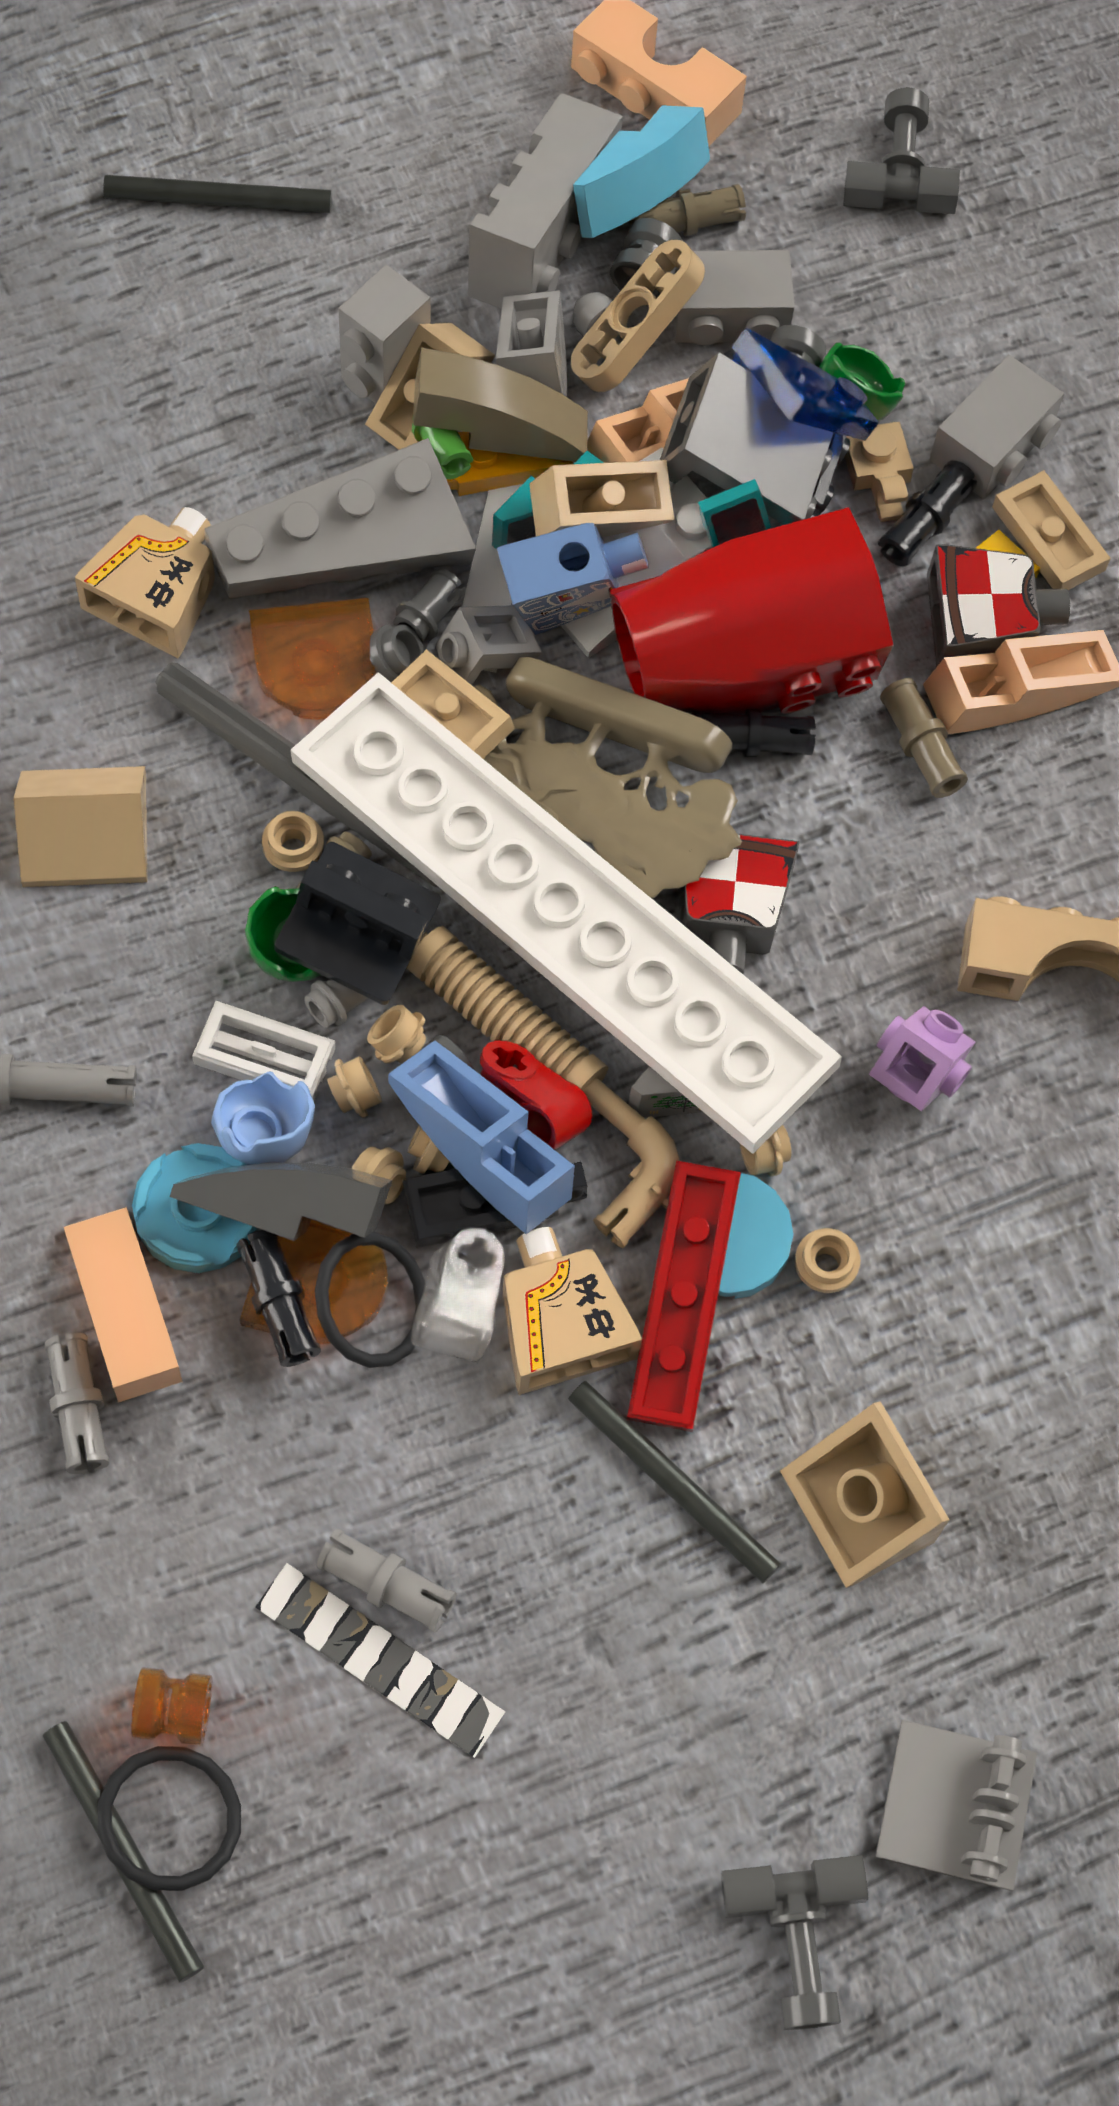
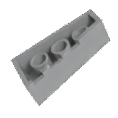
(536, 214)
(345, 528)

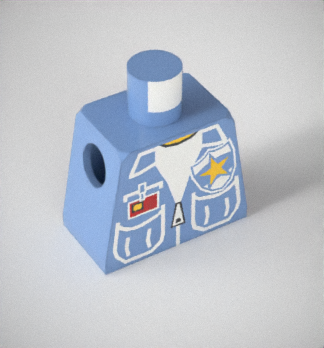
(567, 573)

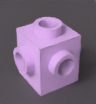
(923, 1057)

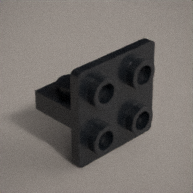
(356, 922)

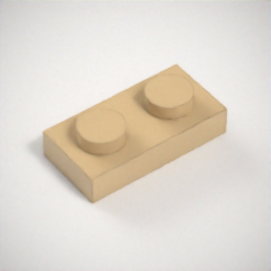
(1051, 532)
(455, 703)

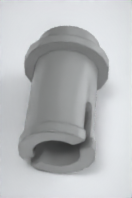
(331, 1002)

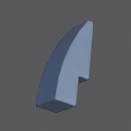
(484, 1136)

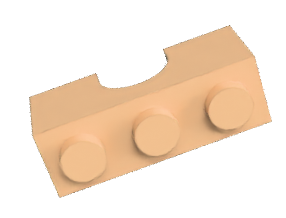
(616, 53)

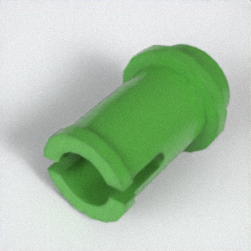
(448, 449)

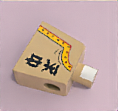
(151, 579)
(563, 1315)

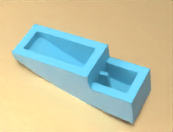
(641, 169)

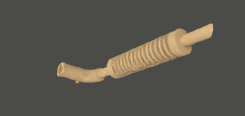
(507, 1016)

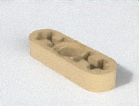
(652, 275)

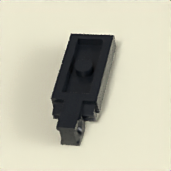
(447, 1204)

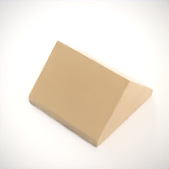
(81, 826)
(865, 1496)

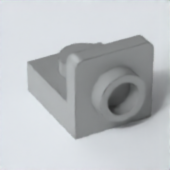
(485, 640)

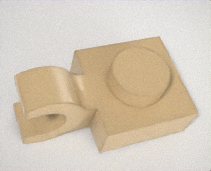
(883, 466)

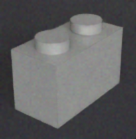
(737, 293)
(377, 329)
(999, 425)

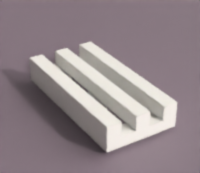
(267, 1028)

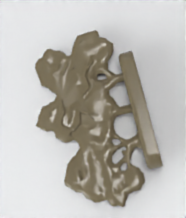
(563, 778)

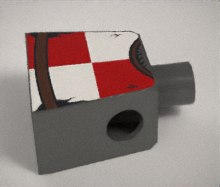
(987, 598)
(740, 898)

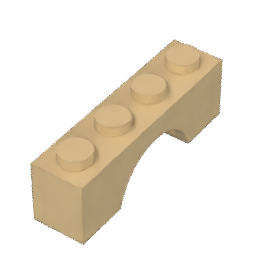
(1015, 944)

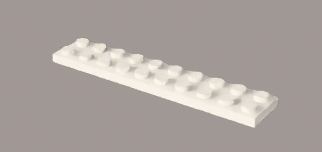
(567, 912)

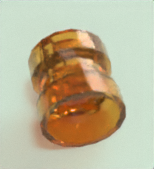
(187, 1708)

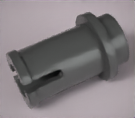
(430, 604)

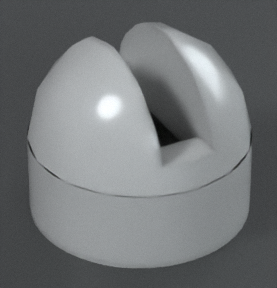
(588, 310)

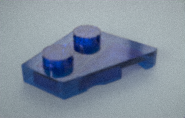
(805, 391)

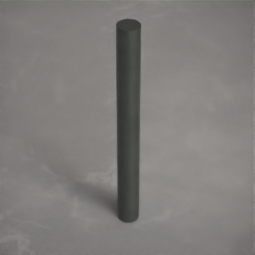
(217, 193)
(674, 1482)
(150, 1902)

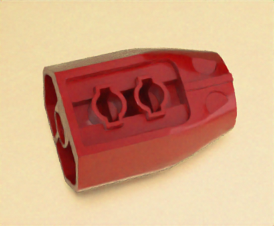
(758, 621)

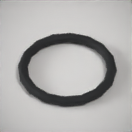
(323, 1303)
(109, 1841)

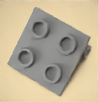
(957, 1804)

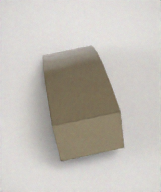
(497, 408)

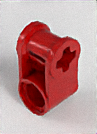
(554, 1105)

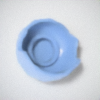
(263, 1119)

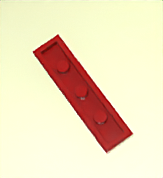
(684, 1296)

